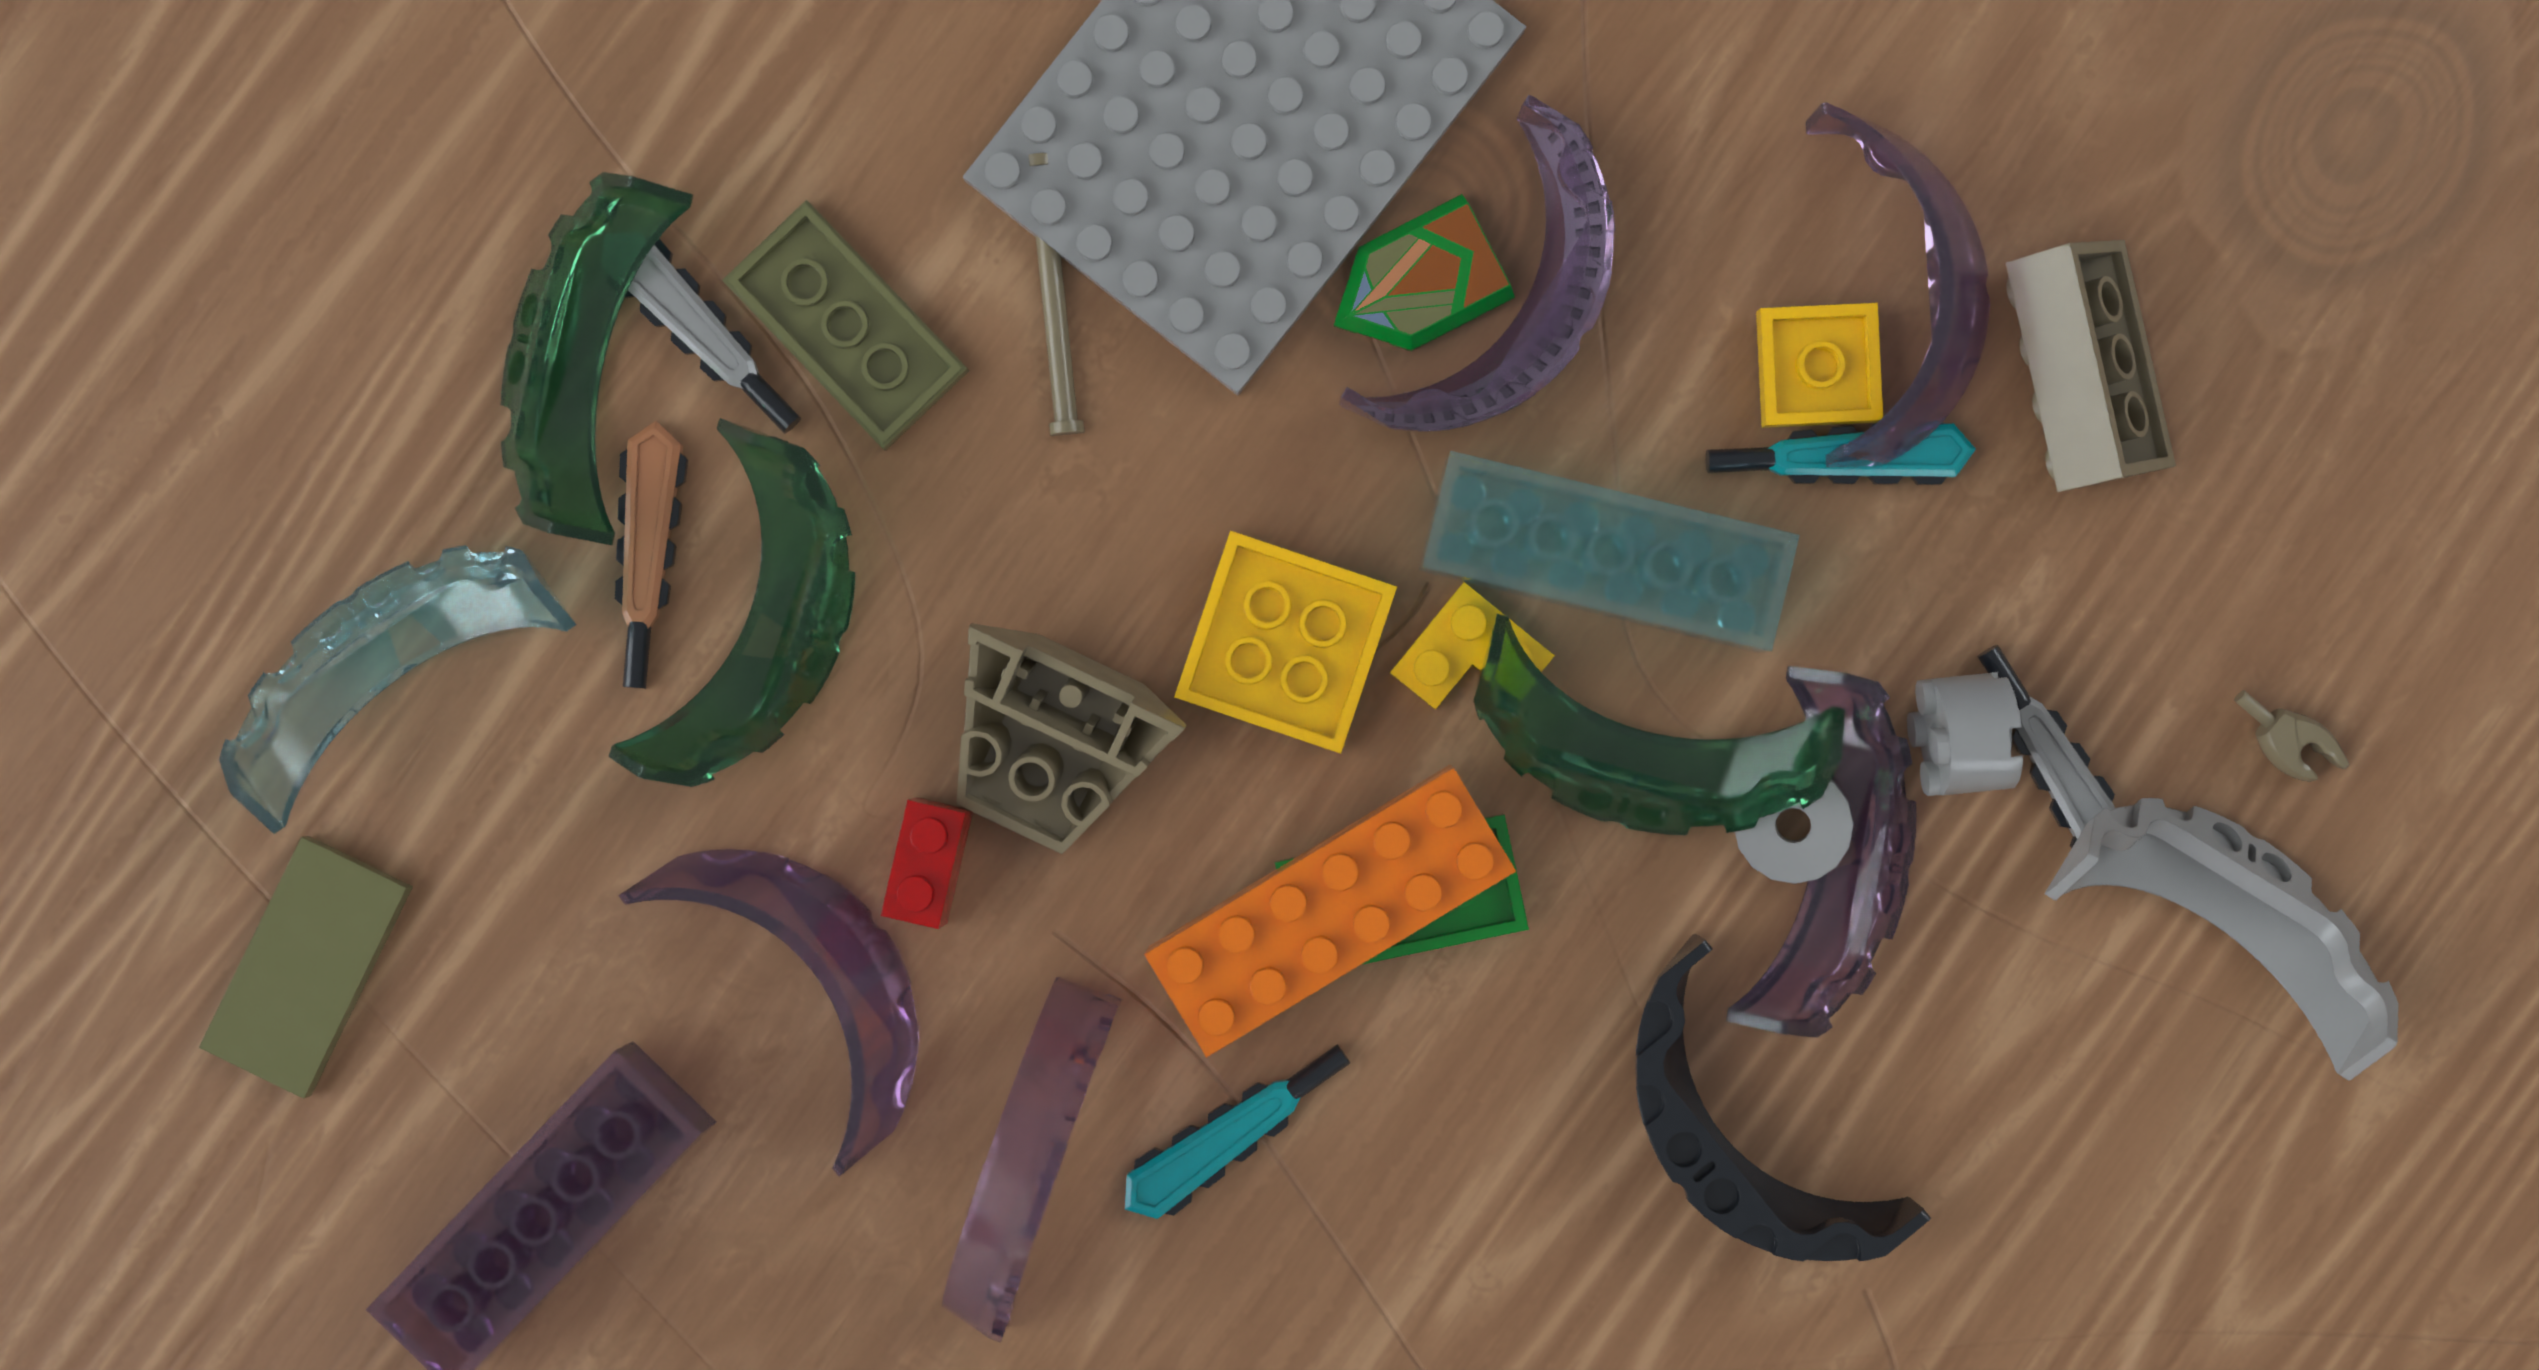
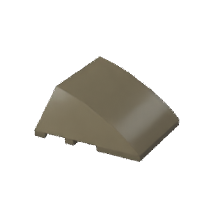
(1051, 735)

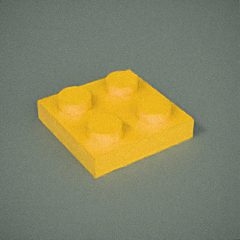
(1819, 365)

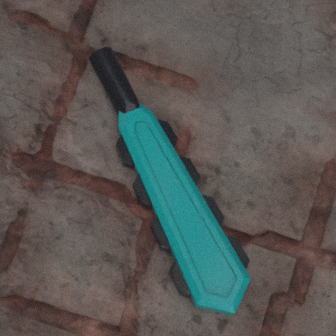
(1804, 458)
(1198, 1155)

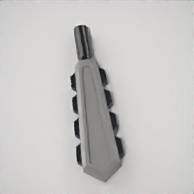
(698, 327)
(2057, 763)

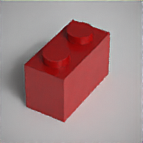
(927, 863)

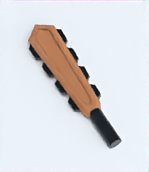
(649, 510)

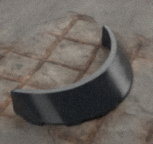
(1718, 1177)

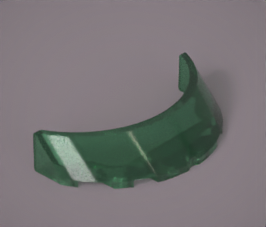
(562, 346)
(790, 632)
(1644, 776)

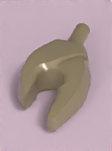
(2285, 735)

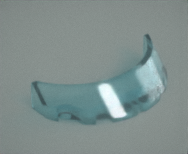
(363, 649)

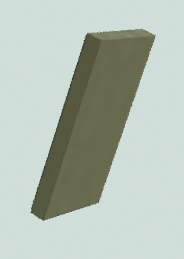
(845, 325)
(305, 967)

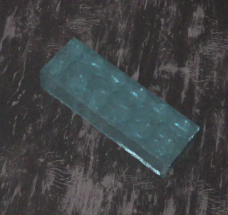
(1609, 552)

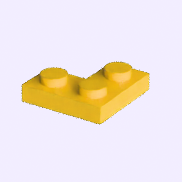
(1454, 643)

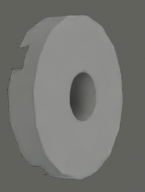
(1803, 858)

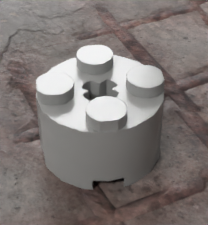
(1965, 734)

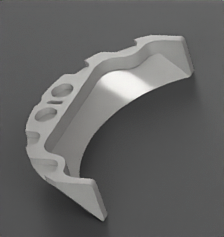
(2254, 899)

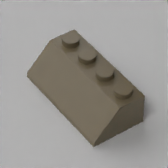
(2089, 363)

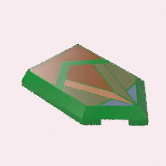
(1423, 279)

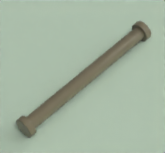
(1056, 334)

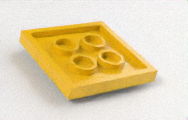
(1285, 642)

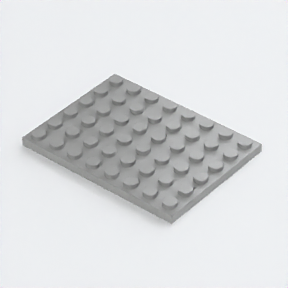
(1234, 151)

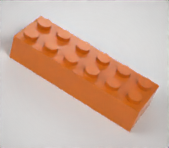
(1329, 910)

